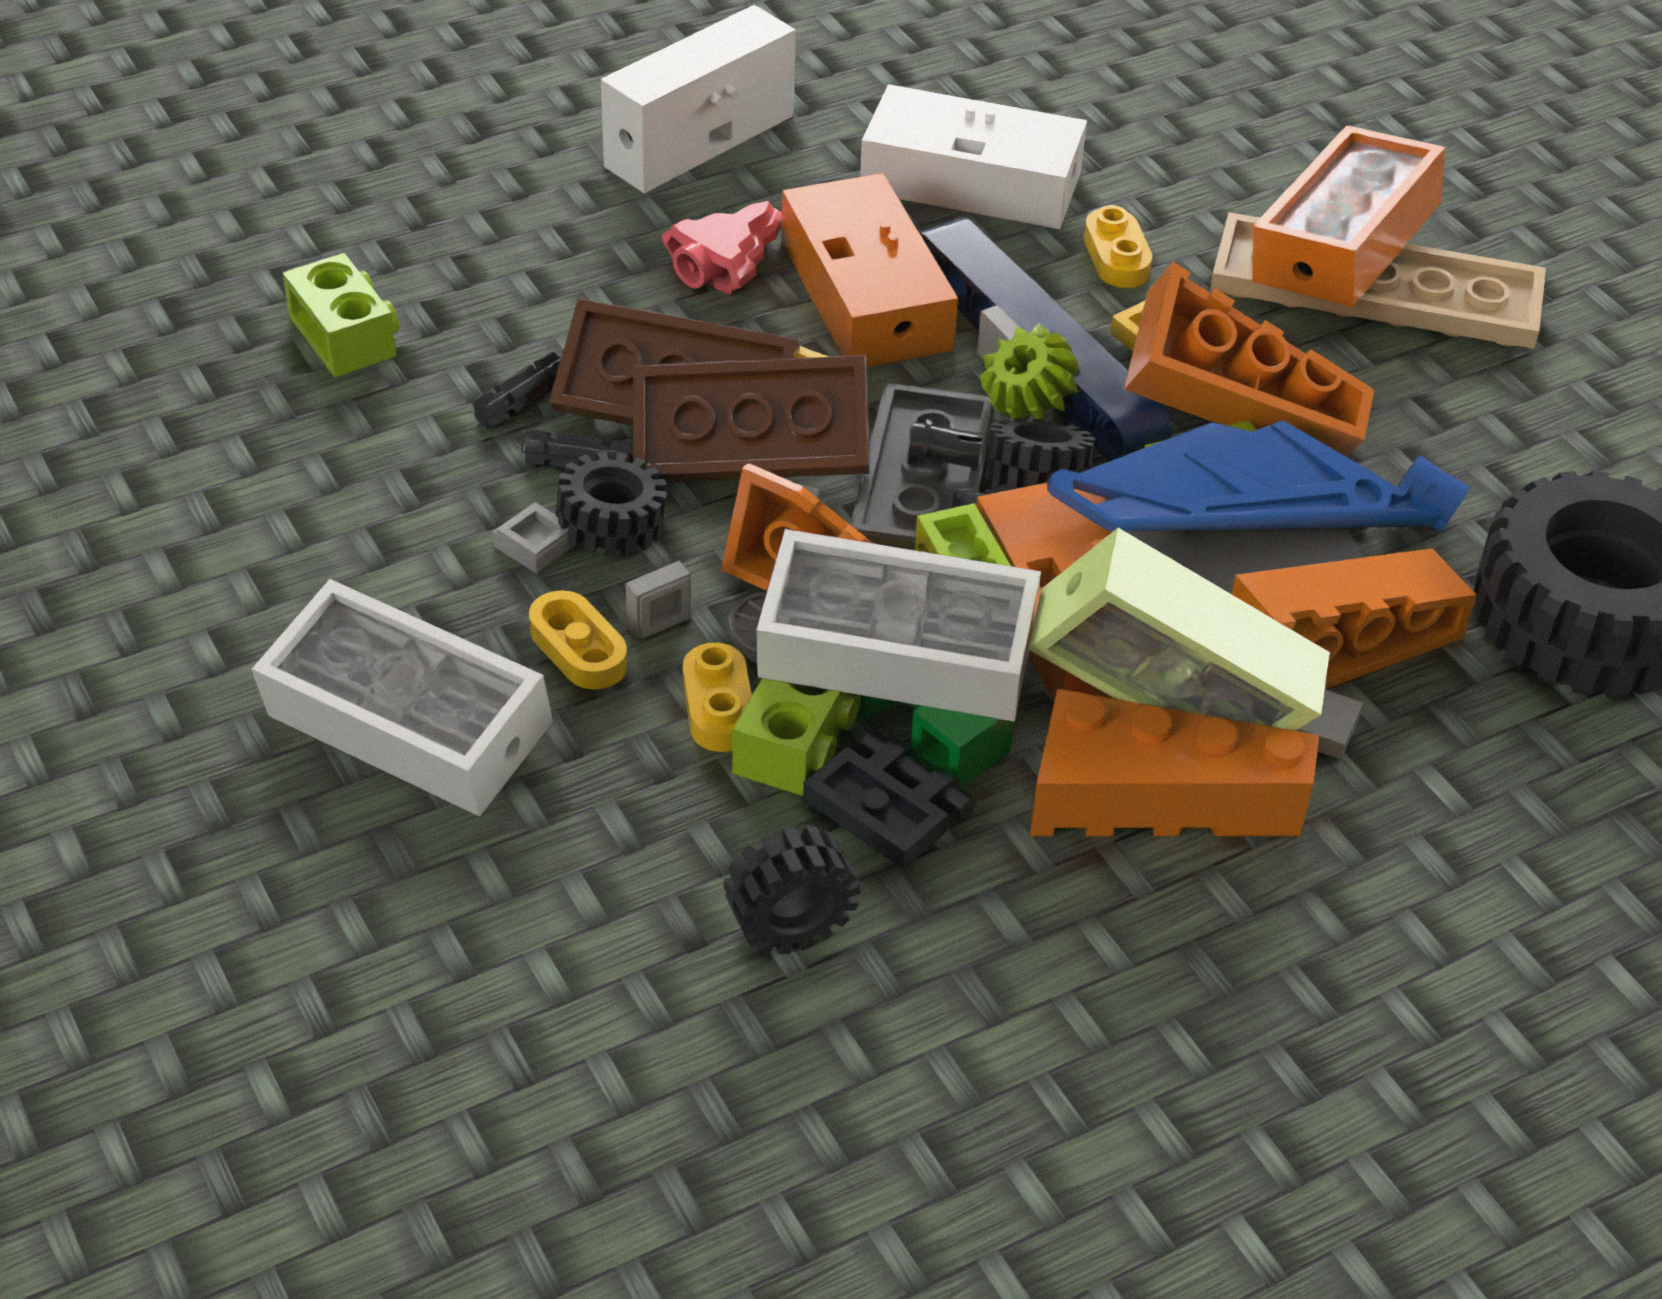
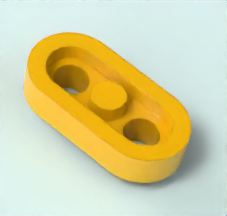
(1117, 247)
(578, 639)
(715, 693)

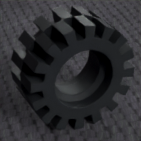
(1031, 451)
(611, 504)
(791, 889)

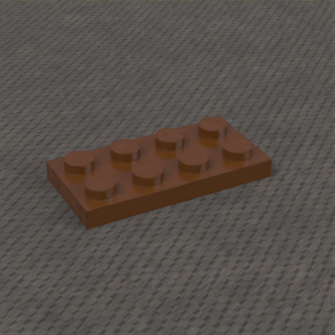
(611, 339)
(769, 413)

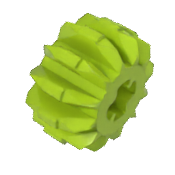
(1030, 373)

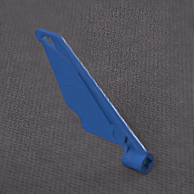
(1254, 481)

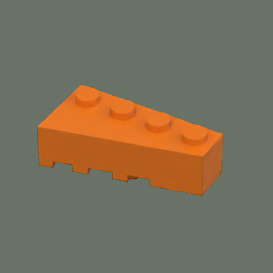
(1230, 369)
(1365, 608)
(1169, 771)

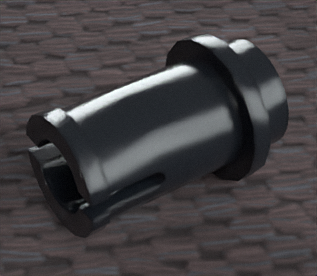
(945, 445)

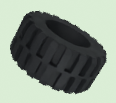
(1550, 615)

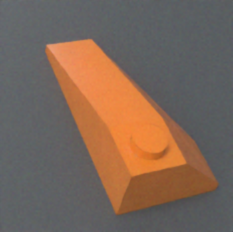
(760, 516)

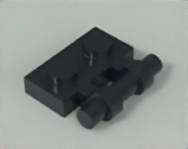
(879, 808)

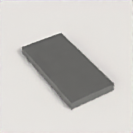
(898, 485)
(1225, 553)

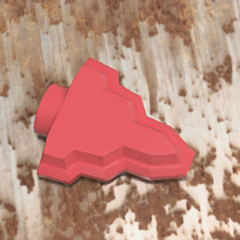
(722, 247)

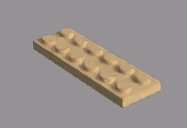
(1417, 289)

